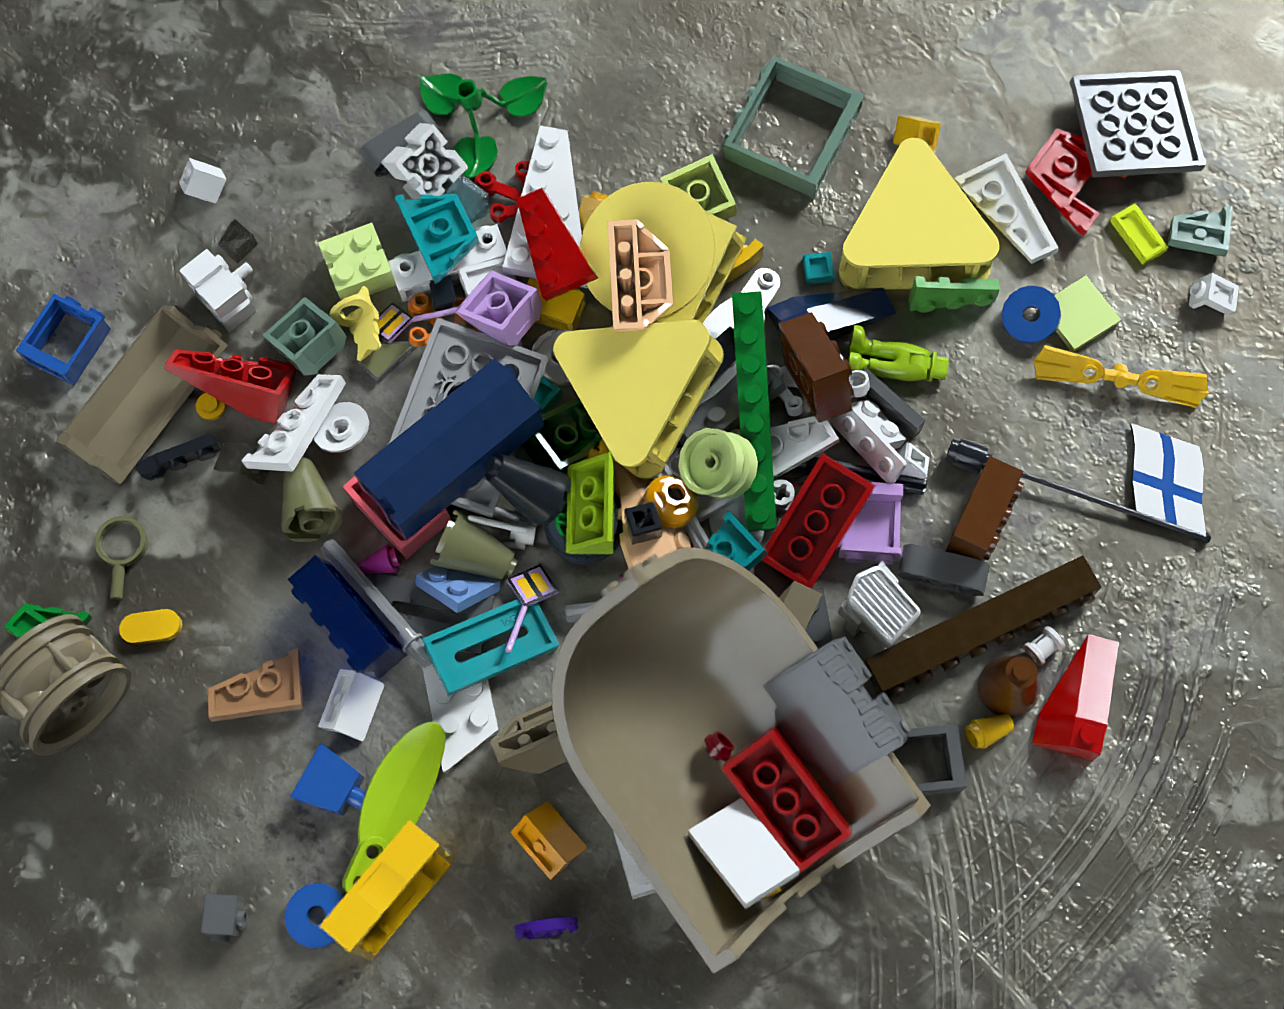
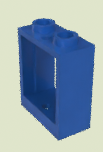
(44, 327)

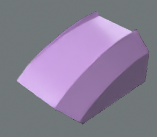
(502, 308)

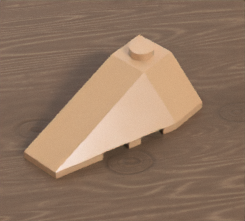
(631, 492)

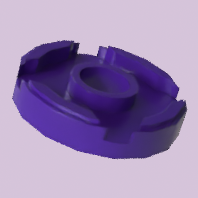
(546, 928)

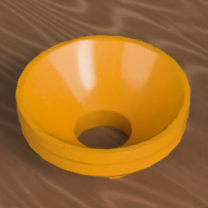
(671, 512)

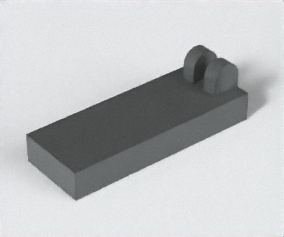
(894, 406)

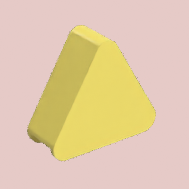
(916, 227)
(641, 385)

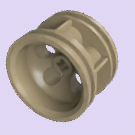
(60, 684)

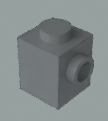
(223, 917)

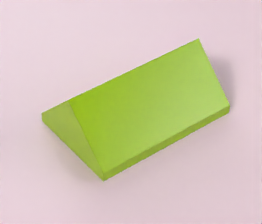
(591, 506)

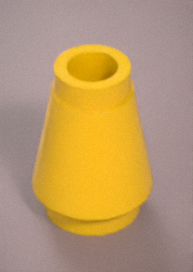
(986, 731)

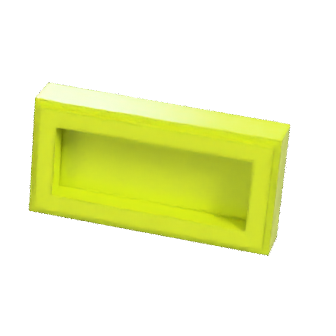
(1139, 234)

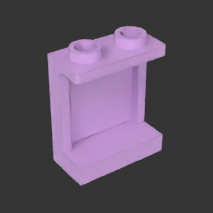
(876, 529)

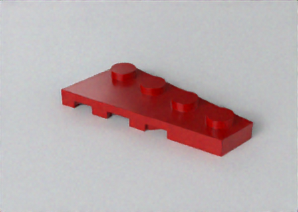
(554, 252)

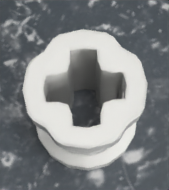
(786, 488)
(1044, 646)

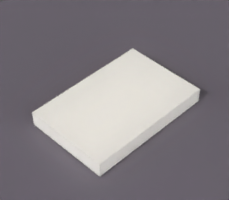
(743, 853)

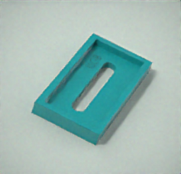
(447, 643)

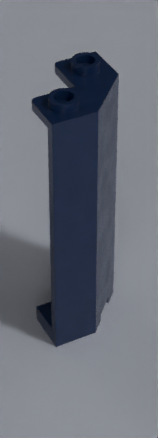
(449, 448)

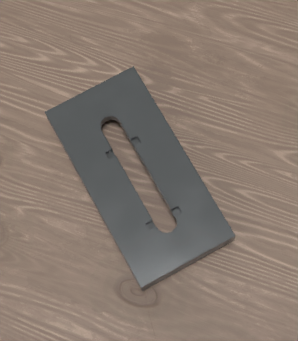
(405, 591)

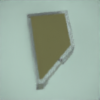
(386, 359)

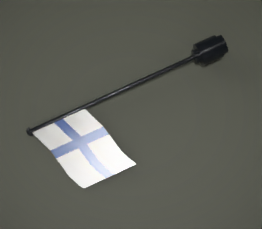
(1164, 479)

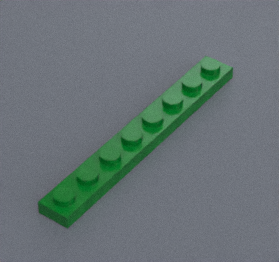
(754, 406)

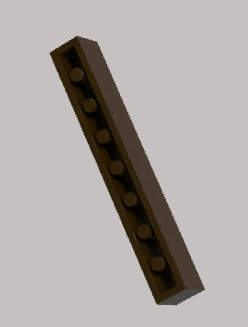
(982, 626)

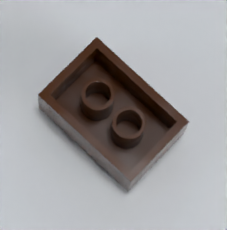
(816, 366)
(987, 510)

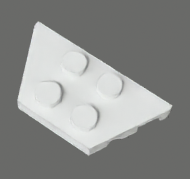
(465, 717)

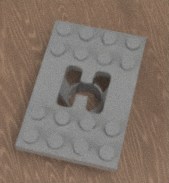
(449, 361)

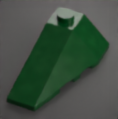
(564, 438)

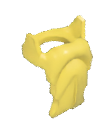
(360, 322)

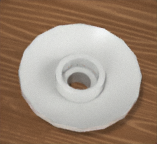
(342, 428)

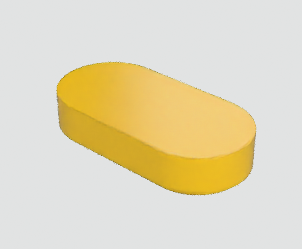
(150, 627)

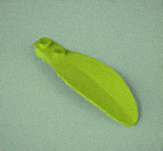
(397, 793)

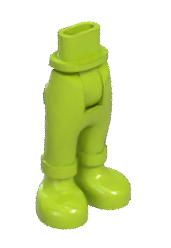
(908, 363)

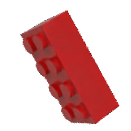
(817, 521)
(787, 798)

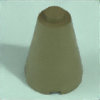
(307, 504)
(473, 550)

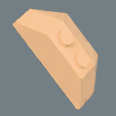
(638, 276)

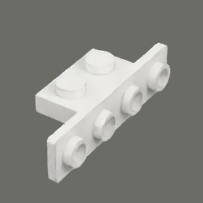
(873, 438)

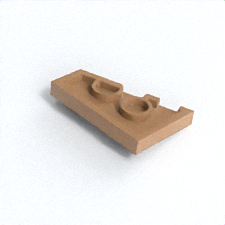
(263, 691)

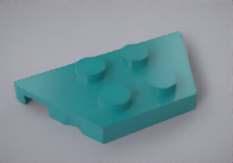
(439, 230)

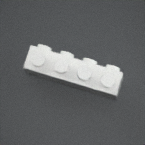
(414, 277)

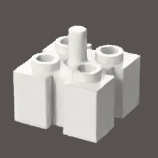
(424, 162)
(220, 289)

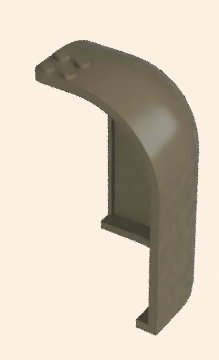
(639, 689)

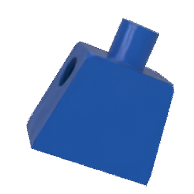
(329, 784)

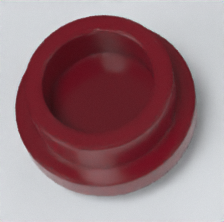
(718, 746)

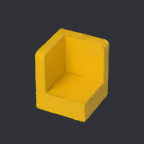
(917, 127)

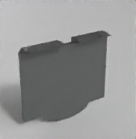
(831, 715)

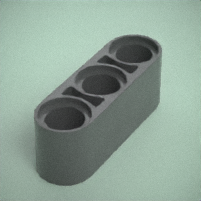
(379, 147)
(943, 570)

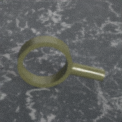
(119, 565)

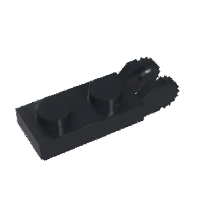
(178, 457)

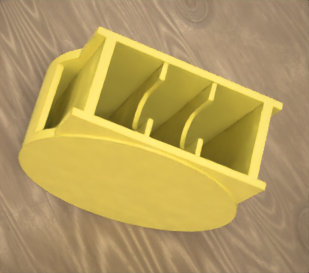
(699, 245)

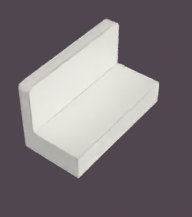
(351, 704)

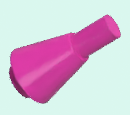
(382, 561)

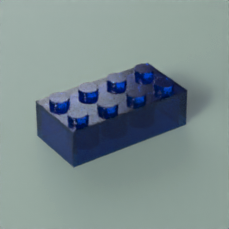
(346, 618)

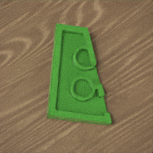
(943, 293)

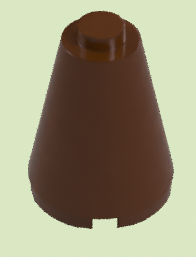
(1010, 685)

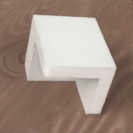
(202, 181)

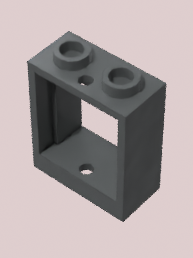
(953, 759)

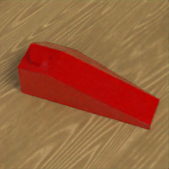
(248, 386)
(1079, 706)

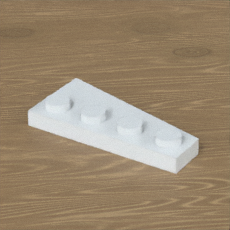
(1005, 201)

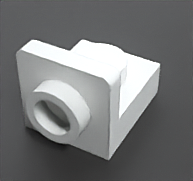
(1215, 293)

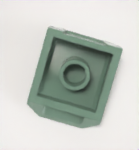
(306, 337)

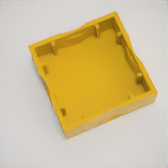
(387, 892)

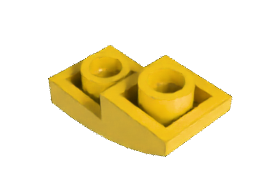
(748, 257)

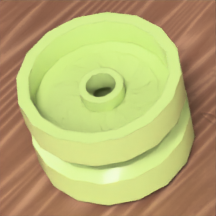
(717, 463)

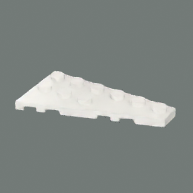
(552, 171)
(791, 447)

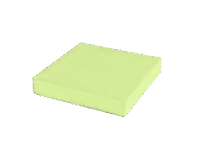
(1083, 314)

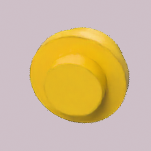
(209, 407)

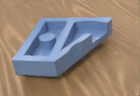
(456, 588)

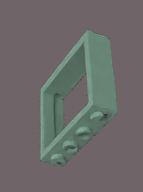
(811, 84)

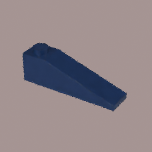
(836, 310)

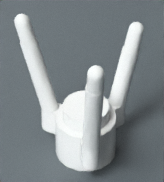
(521, 529)

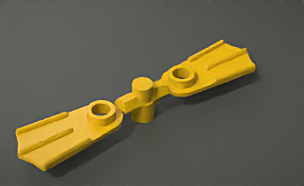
(1173, 386)

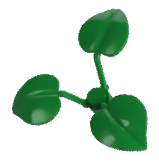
(443, 93)

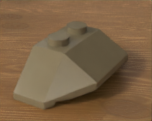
(530, 742)

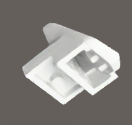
(878, 606)

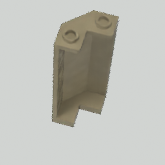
(137, 395)

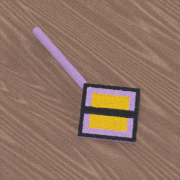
(395, 320)
(530, 587)

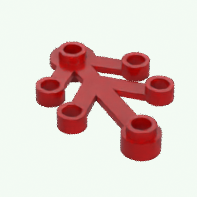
(495, 187)

